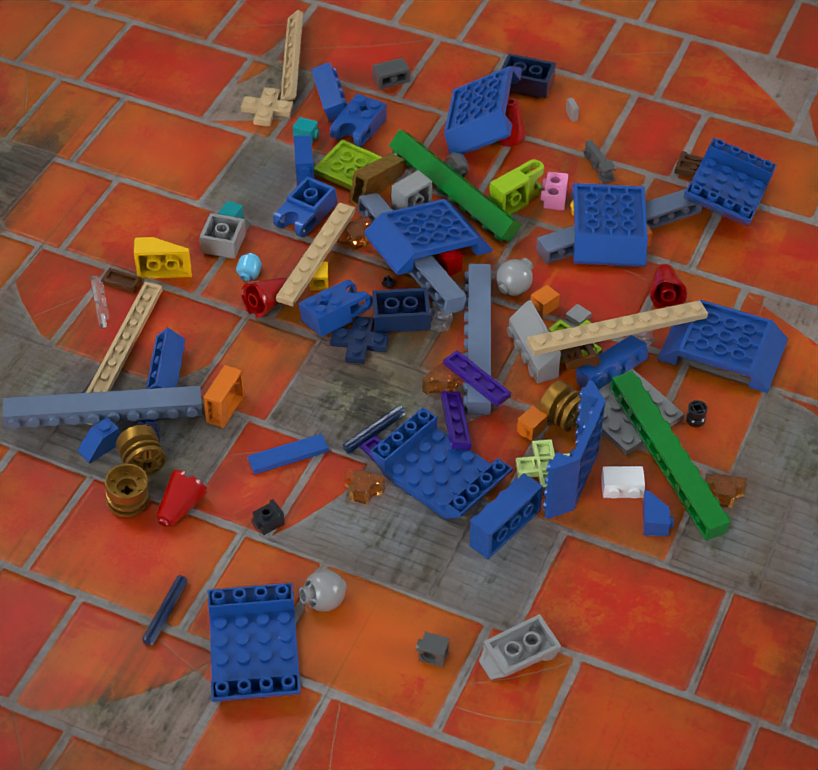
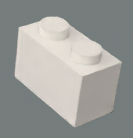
(623, 482)

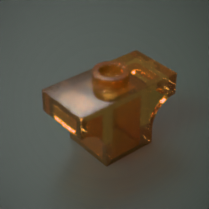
(354, 233)
(439, 380)
(363, 485)
(726, 488)

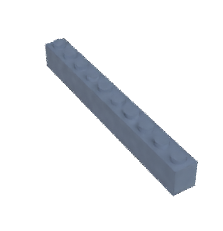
(658, 213)
(426, 269)
(478, 332)
(96, 406)

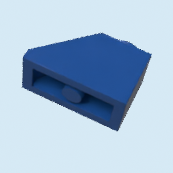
(99, 440)
(656, 516)

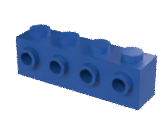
(329, 90)
(166, 360)
(614, 362)

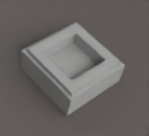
(572, 109)
(578, 315)

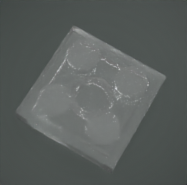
(100, 301)

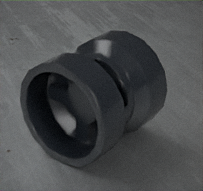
(696, 413)

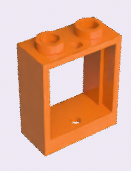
(224, 396)

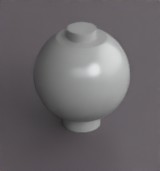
(515, 276)
(323, 590)

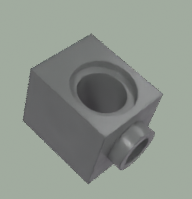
(433, 649)

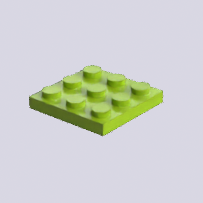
(342, 162)

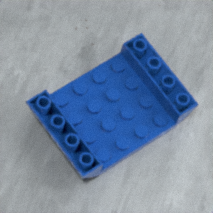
(479, 111)
(730, 181)
(609, 224)
(422, 232)
(729, 342)
(426, 467)
(569, 473)
(253, 642)

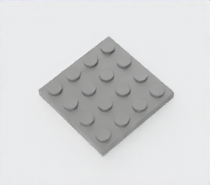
(618, 427)

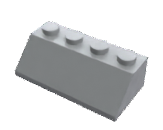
(527, 323)

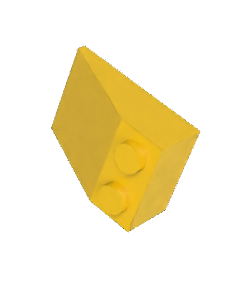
(161, 259)

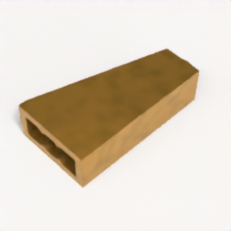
(375, 177)

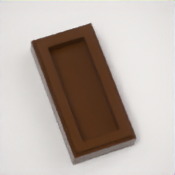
(121, 280)

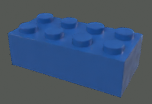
(505, 515)

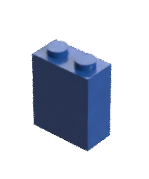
(303, 158)

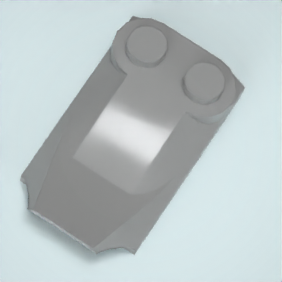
(519, 648)

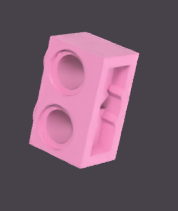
(555, 190)

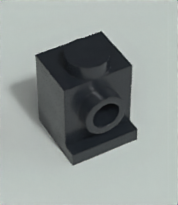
(268, 518)

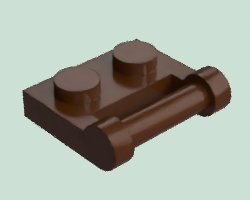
(687, 164)
(574, 358)

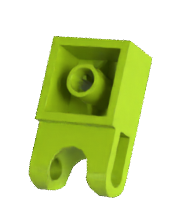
(517, 187)

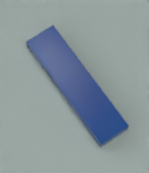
(288, 453)

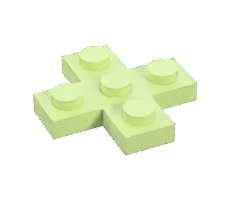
(537, 465)

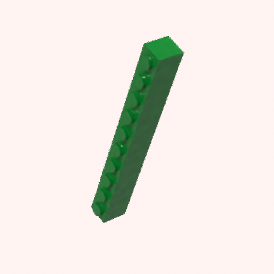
(455, 185)
(670, 455)

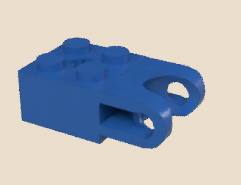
(359, 119)
(306, 206)
(334, 307)

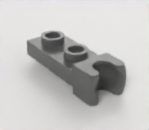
(599, 162)

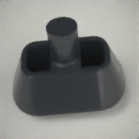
(388, 282)

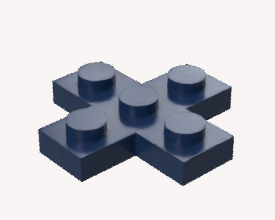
(359, 340)

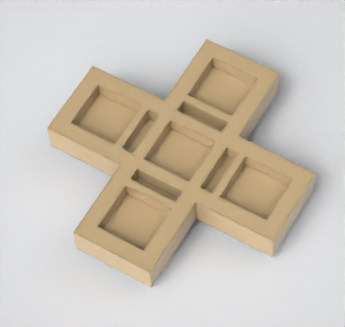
(267, 106)

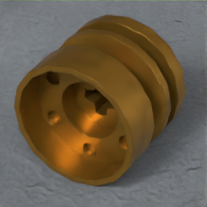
(561, 405)
(142, 448)
(127, 490)

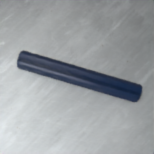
(374, 429)
(164, 610)

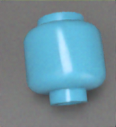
(249, 267)

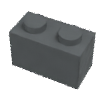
(391, 73)

